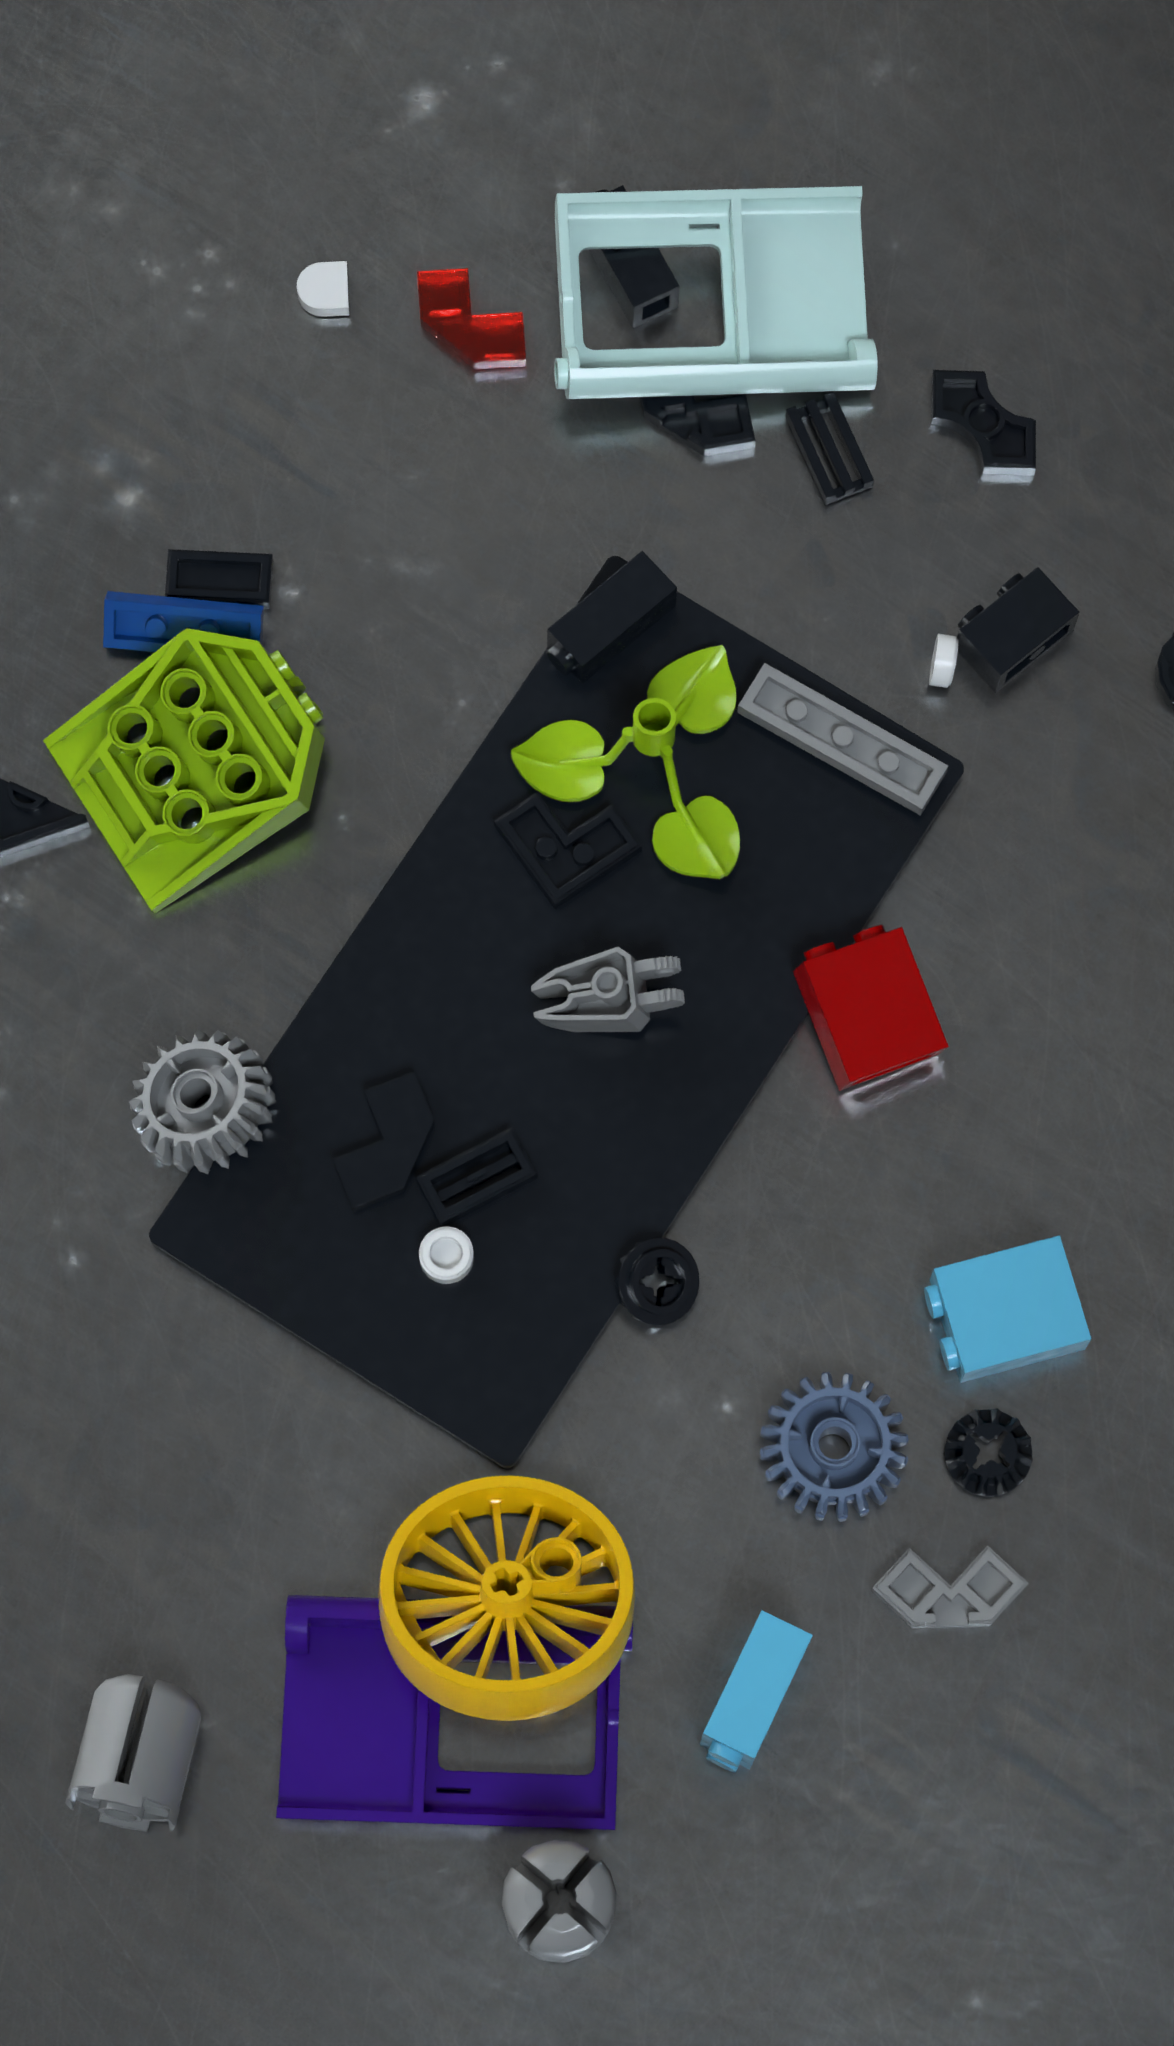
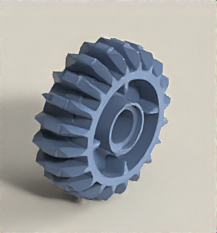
(827, 1479)

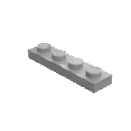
(842, 739)

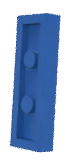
(151, 620)

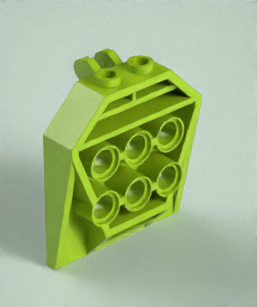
(268, 734)

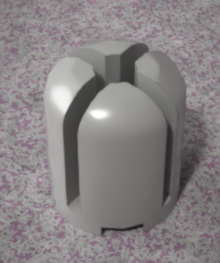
(160, 1760)
(558, 1867)

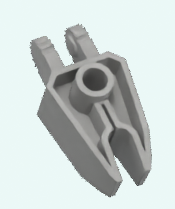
(607, 992)

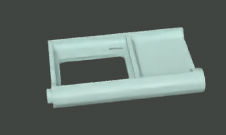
(785, 285)

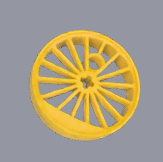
(506, 1598)

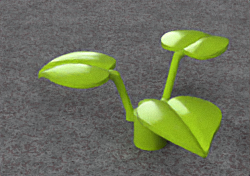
(691, 691)

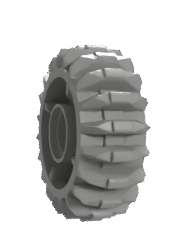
(219, 1127)

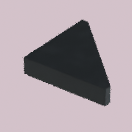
(32, 819)

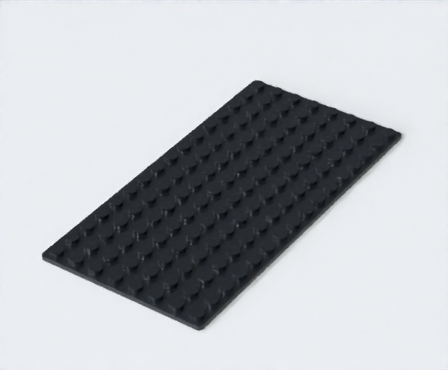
(606, 1117)

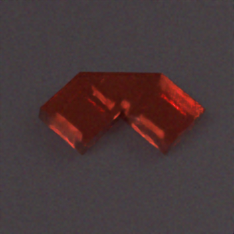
(480, 340)

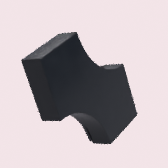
(1001, 438)

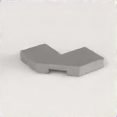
(930, 1602)

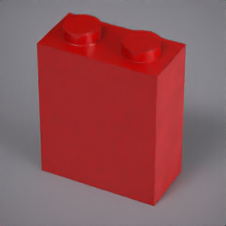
(869, 1006)

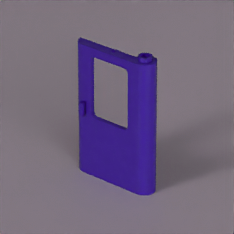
(368, 1740)

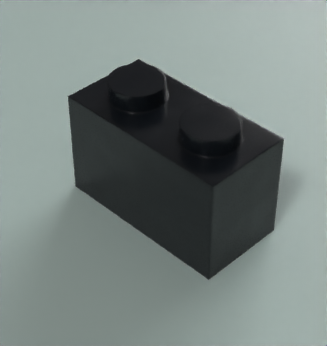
(1015, 628)

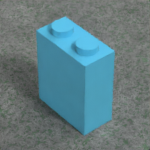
(1007, 1309)
(754, 1692)

